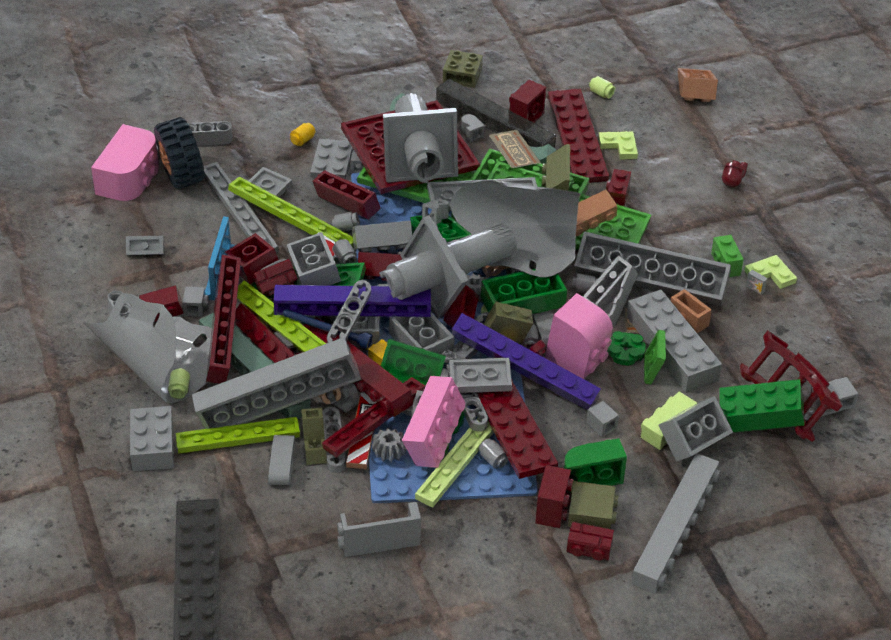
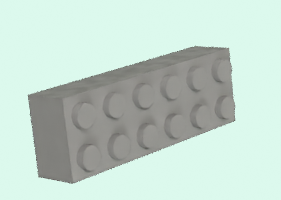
(686, 353)

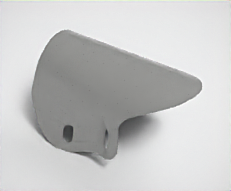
(538, 216)
(156, 350)

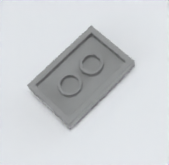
(332, 157)
(481, 374)

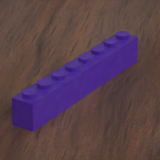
(329, 300)
(526, 362)

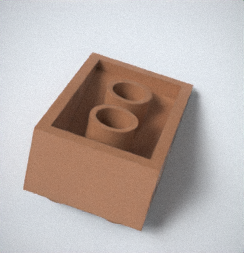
(697, 84)

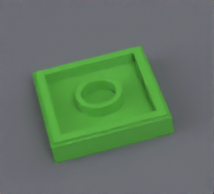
(654, 357)

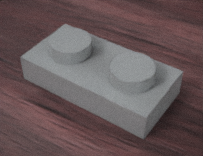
(144, 245)

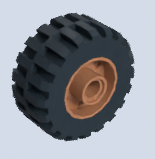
(179, 152)

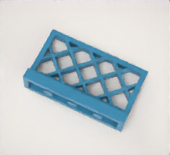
(222, 244)

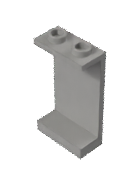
(380, 535)

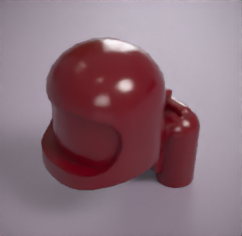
(734, 173)

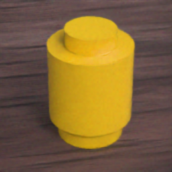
(302, 134)

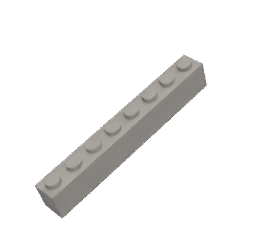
(676, 523)

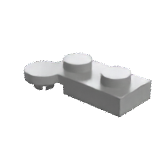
(460, 351)

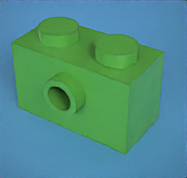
(726, 251)

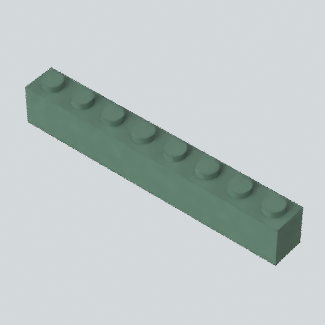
(248, 358)

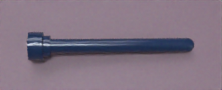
(363, 340)

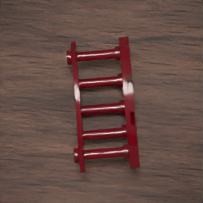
(807, 373)

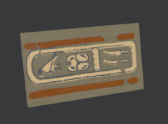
(514, 148)

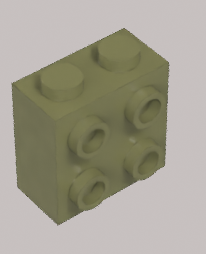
(463, 68)
(510, 321)
(593, 505)

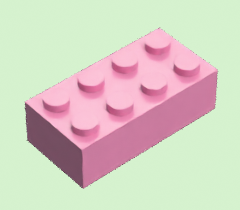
(433, 421)

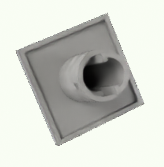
(419, 141)
(443, 265)

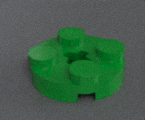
(633, 342)

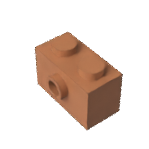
(692, 310)

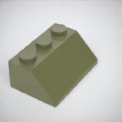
(557, 169)

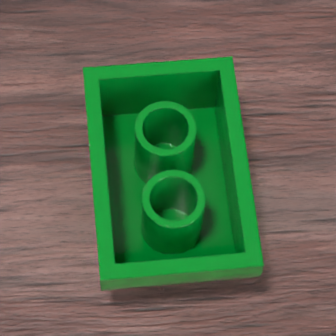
(597, 463)

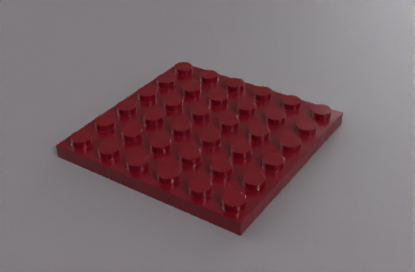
(367, 140)

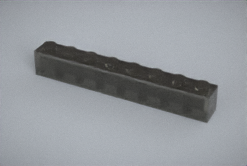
(491, 114)

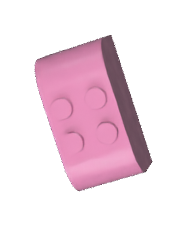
(126, 164)
(579, 336)

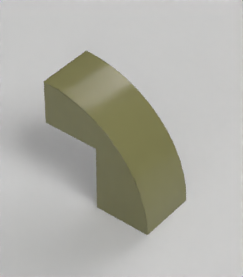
(313, 436)

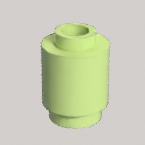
(602, 87)
(179, 383)

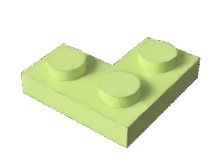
(622, 140)
(775, 269)

